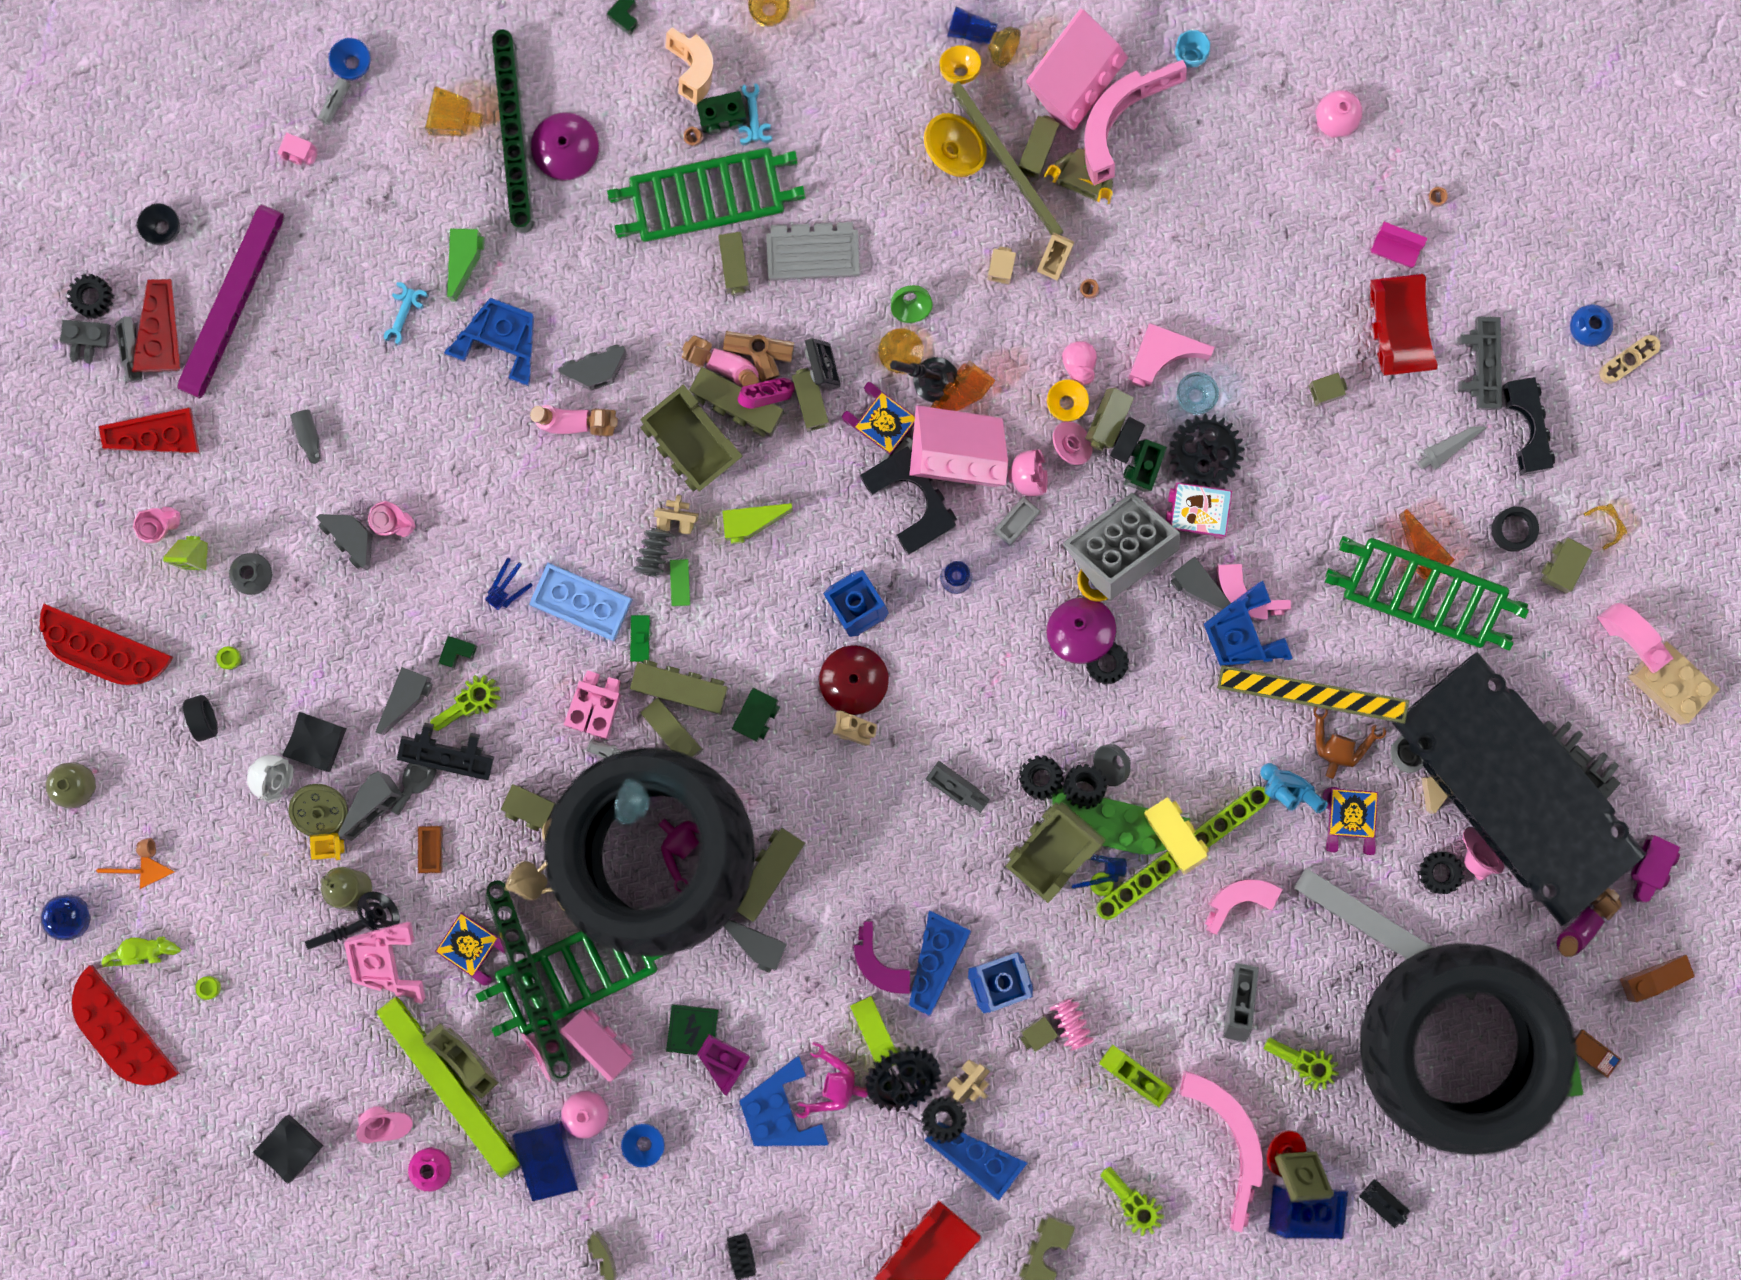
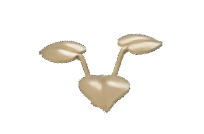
(526, 878)

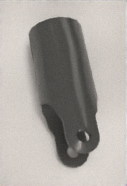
(306, 434)

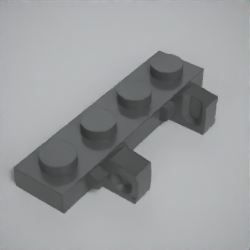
(1488, 379)

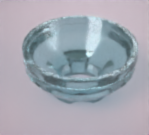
(1203, 383)
(631, 802)

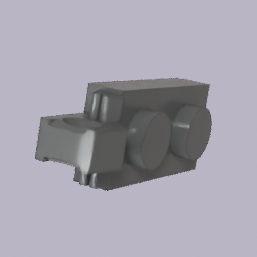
(126, 342)
(957, 787)

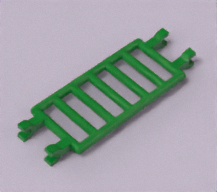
(689, 226)
(1487, 634)
(566, 1008)

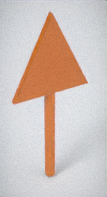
(149, 873)

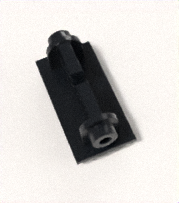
(1384, 1204)

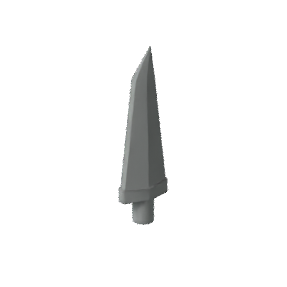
(1445, 449)

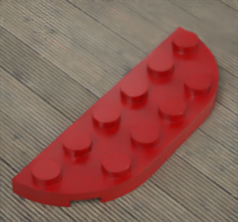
(100, 649)
(117, 1032)

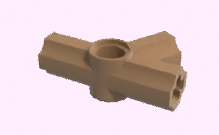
(763, 360)

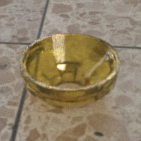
(756, 11)
(1004, 45)

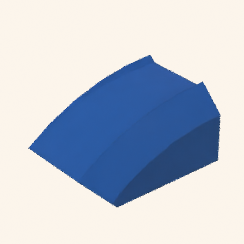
(856, 603)
(1000, 982)

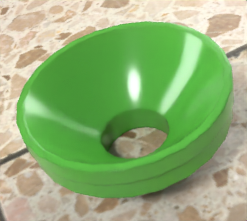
(912, 310)

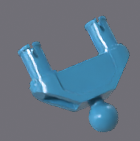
(1290, 789)

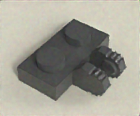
(84, 334)

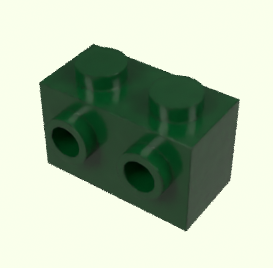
(721, 112)
(1144, 465)
(755, 715)

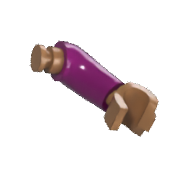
(1588, 923)

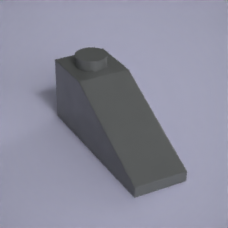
(1198, 584)
(405, 696)
(370, 803)
(759, 946)
(1241, 1003)

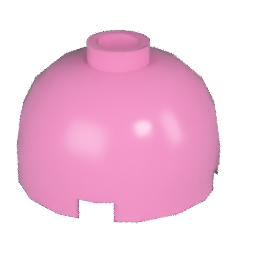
(1339, 113)
(1028, 473)
(584, 1114)

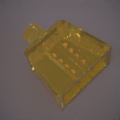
(450, 114)

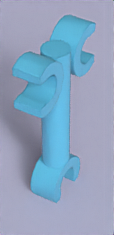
(755, 132)
(408, 297)

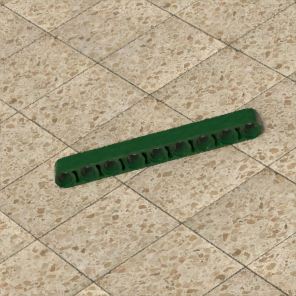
(508, 121)
(528, 992)

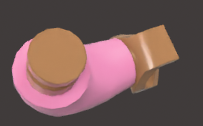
(723, 362)
(561, 421)

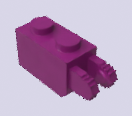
(1654, 868)

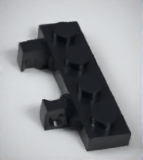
(428, 753)

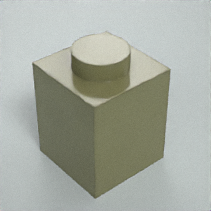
(1328, 389)
(1038, 1034)

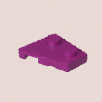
(722, 1062)

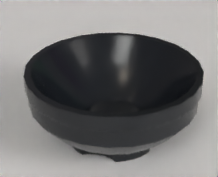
(151, 217)

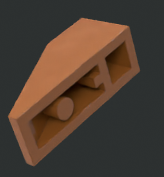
(1657, 979)

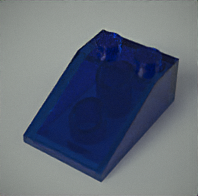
(545, 1160)
(1307, 1218)

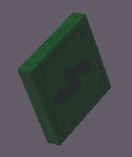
(690, 1028)

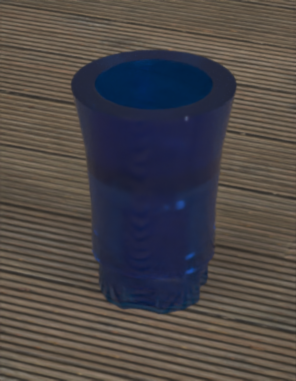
(971, 27)
(952, 585)

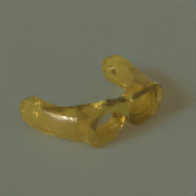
(1621, 530)

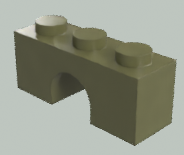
(1052, 1233)

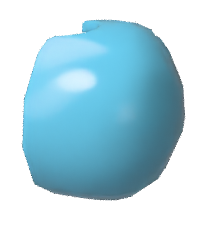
(1192, 48)

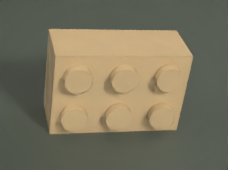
(1675, 687)

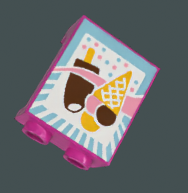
(1199, 509)

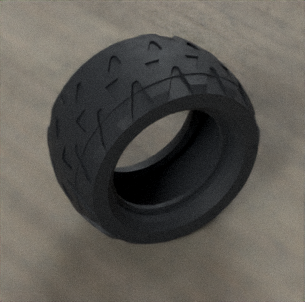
(576, 846)
(1532, 1089)

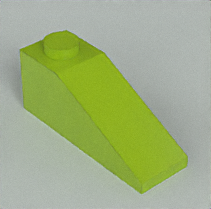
(747, 522)
(188, 554)
(873, 1028)
(1135, 1076)

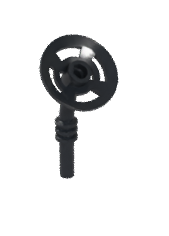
(932, 378)
(372, 917)

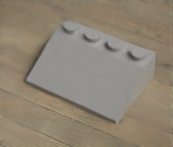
(1122, 545)

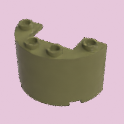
(689, 439)
(1054, 851)

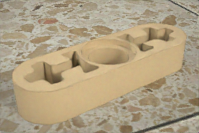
(1638, 356)

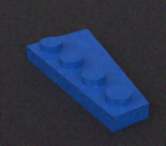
(939, 954)
(982, 1163)

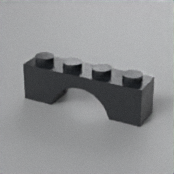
(1524, 398)

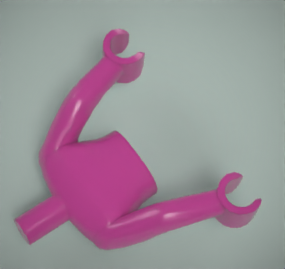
(679, 842)
(837, 1086)

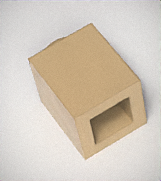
(1001, 265)

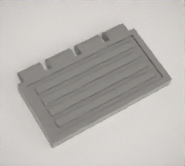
(814, 253)

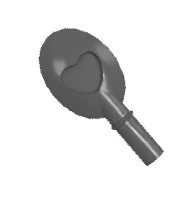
(415, 780)

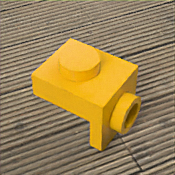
(326, 846)

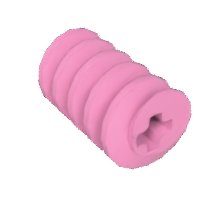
(1072, 1024)

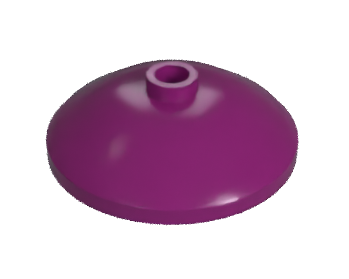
(566, 160)
(1081, 643)

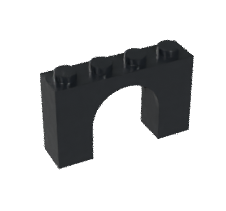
(936, 518)

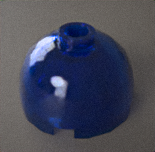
(65, 917)

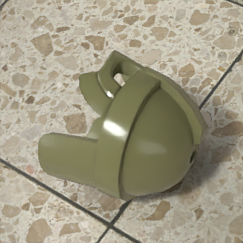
(347, 889)

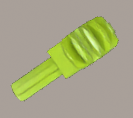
(467, 702)
(1304, 1062)
(1132, 1203)

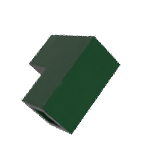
(620, 15)
(455, 647)

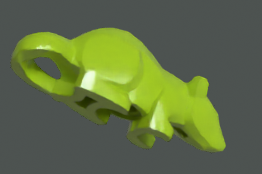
(136, 950)

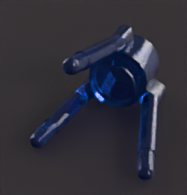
(497, 595)
(1113, 866)

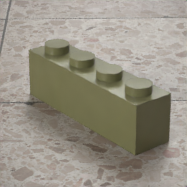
(723, 397)
(679, 688)
(770, 871)

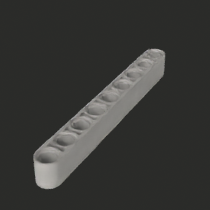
(1361, 916)

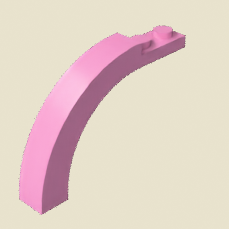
(1112, 103)
(1248, 1144)

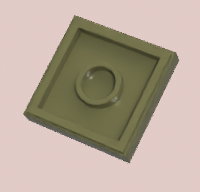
(1304, 1176)

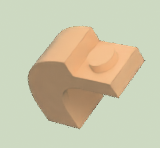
(698, 78)

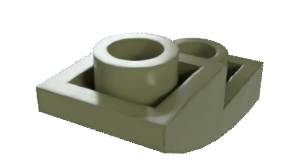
(600, 1249)

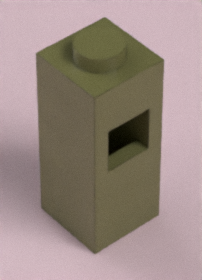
(1038, 146)
(734, 263)
(810, 400)
(1109, 419)

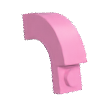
(1230, 582)
(1638, 633)
(1251, 890)

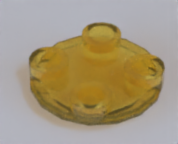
(900, 346)

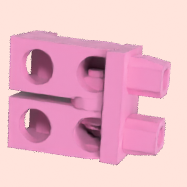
(596, 699)

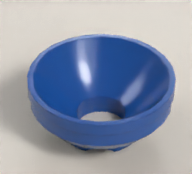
(345, 49)
(1582, 330)
(631, 1150)

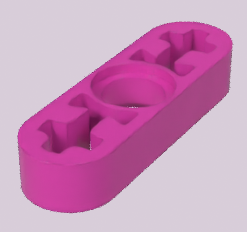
(754, 396)

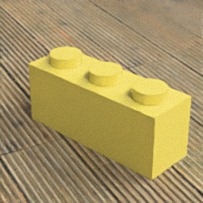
(1177, 835)

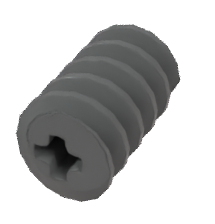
(653, 552)

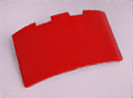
(1402, 324)
(931, 1247)

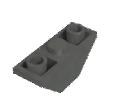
(596, 369)
(349, 536)

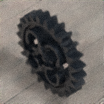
(1224, 440)
(914, 1068)

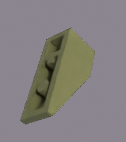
(670, 729)

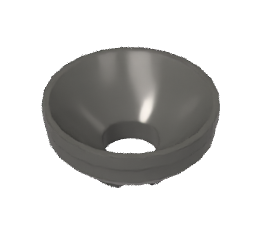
(261, 576)
(1106, 761)

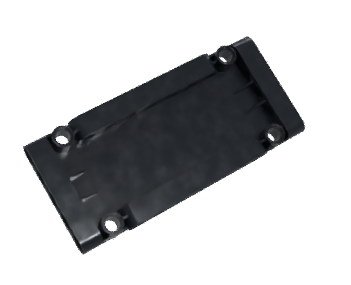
(1519, 789)

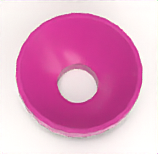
(440, 1164)

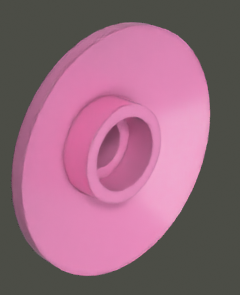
(1071, 443)

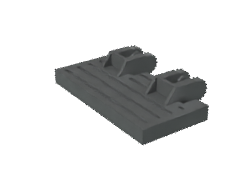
(1605, 783)

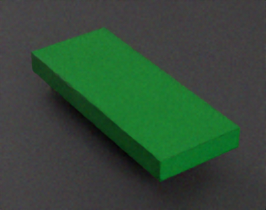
(640, 638)

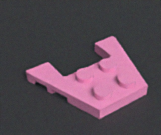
(374, 964)

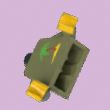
(1076, 177)

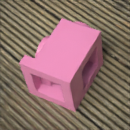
(297, 150)

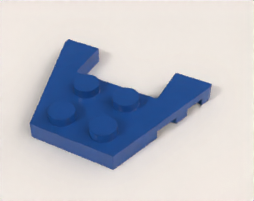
(501, 328)
(1234, 633)
(771, 1116)

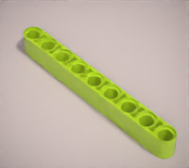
(1151, 869)
(449, 1088)

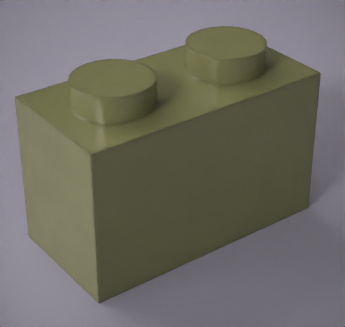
(1565, 565)
(528, 807)

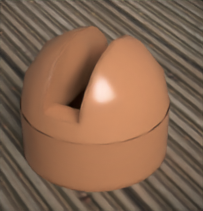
(688, 138)
(1432, 196)
(1085, 287)
(146, 848)

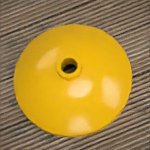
(955, 145)

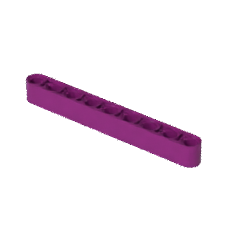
(230, 301)

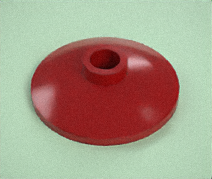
(1284, 1143)

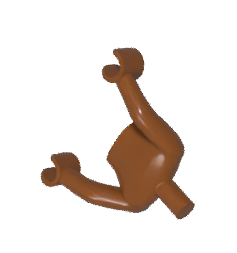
(1340, 749)

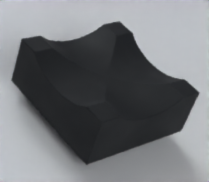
(314, 742)
(288, 1148)

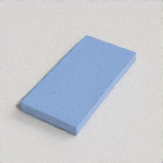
(580, 602)

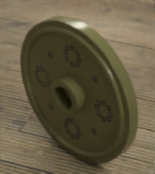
(317, 809)

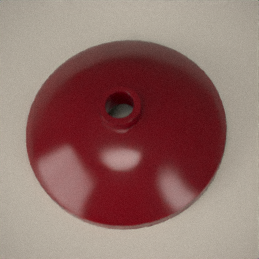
(859, 696)

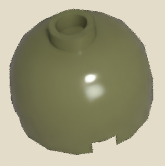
(70, 785)

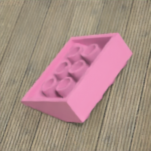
(1076, 70)
(959, 447)

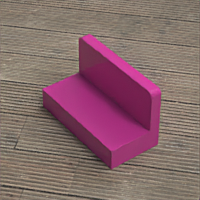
(1398, 244)

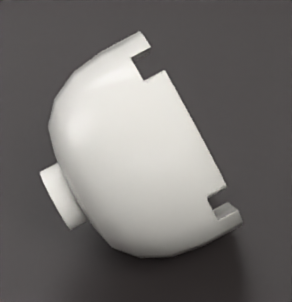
(269, 776)

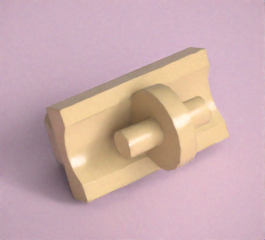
(686, 519)
(854, 728)
(971, 1086)

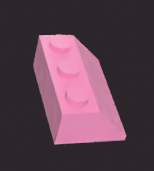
(598, 1044)

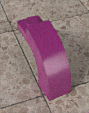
(881, 976)

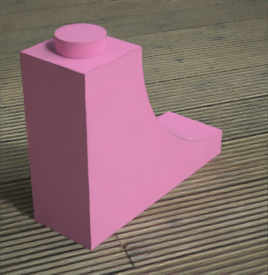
(1160, 349)

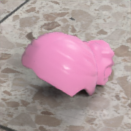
(1080, 361)
(389, 519)
(155, 523)

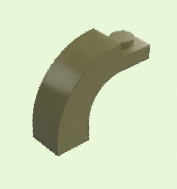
(462, 1058)

